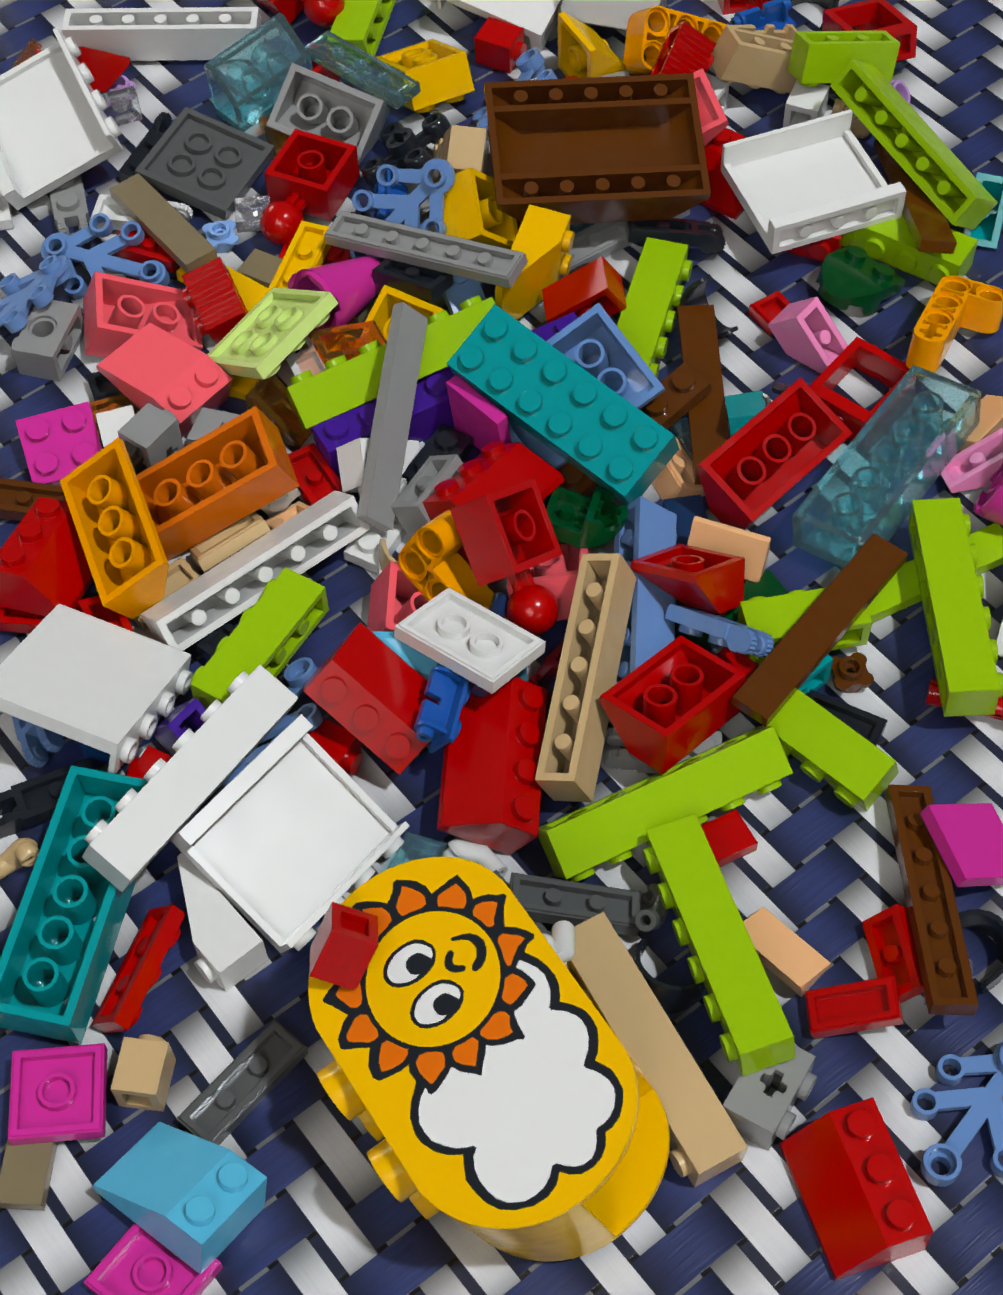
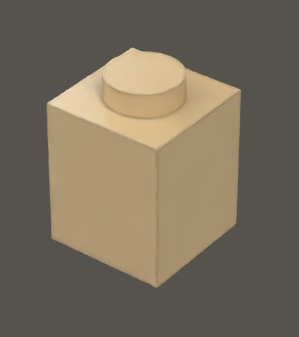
(143, 1073)

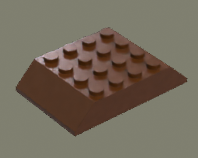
(598, 147)

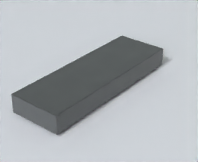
(559, 900)
(243, 1084)

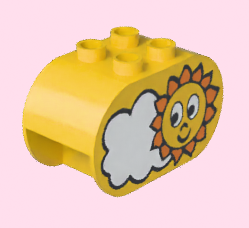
(488, 1069)

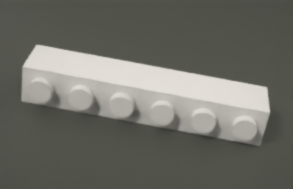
(160, 32)
(241, 578)
(189, 778)

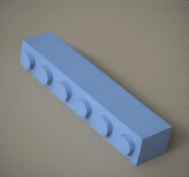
(647, 632)

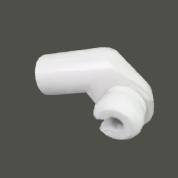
(476, 853)
(562, 940)

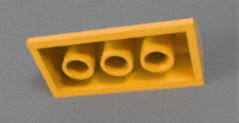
(117, 531)

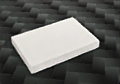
(470, 640)

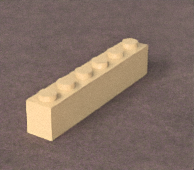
(585, 671)
(700, 1129)

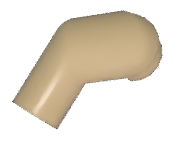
(19, 854)

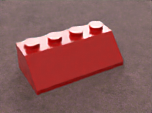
(770, 455)
(492, 768)

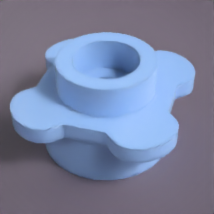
(221, 235)

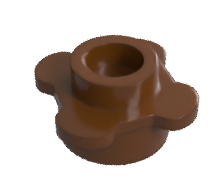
(847, 681)

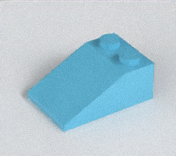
(185, 1192)

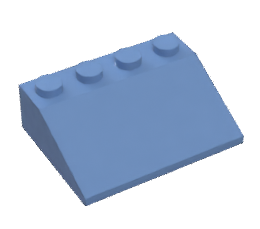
(605, 353)

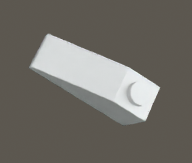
(221, 937)

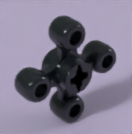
(404, 147)

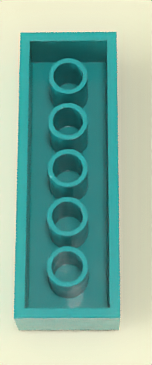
(564, 406)
(65, 917)

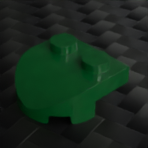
(856, 280)
(583, 519)

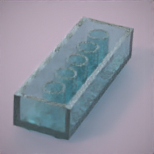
(887, 466)

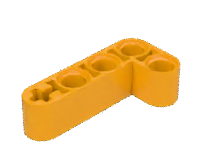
(649, 41)
(953, 305)
(434, 564)

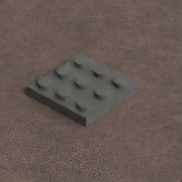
(205, 162)

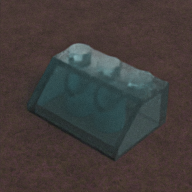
(252, 72)

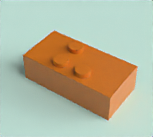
(217, 481)

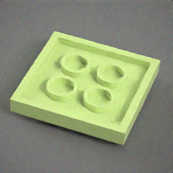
(272, 331)

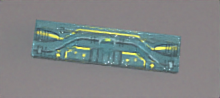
(363, 69)

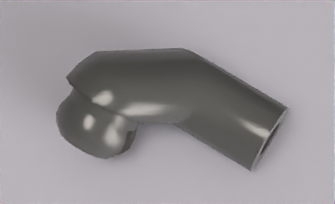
(655, 915)

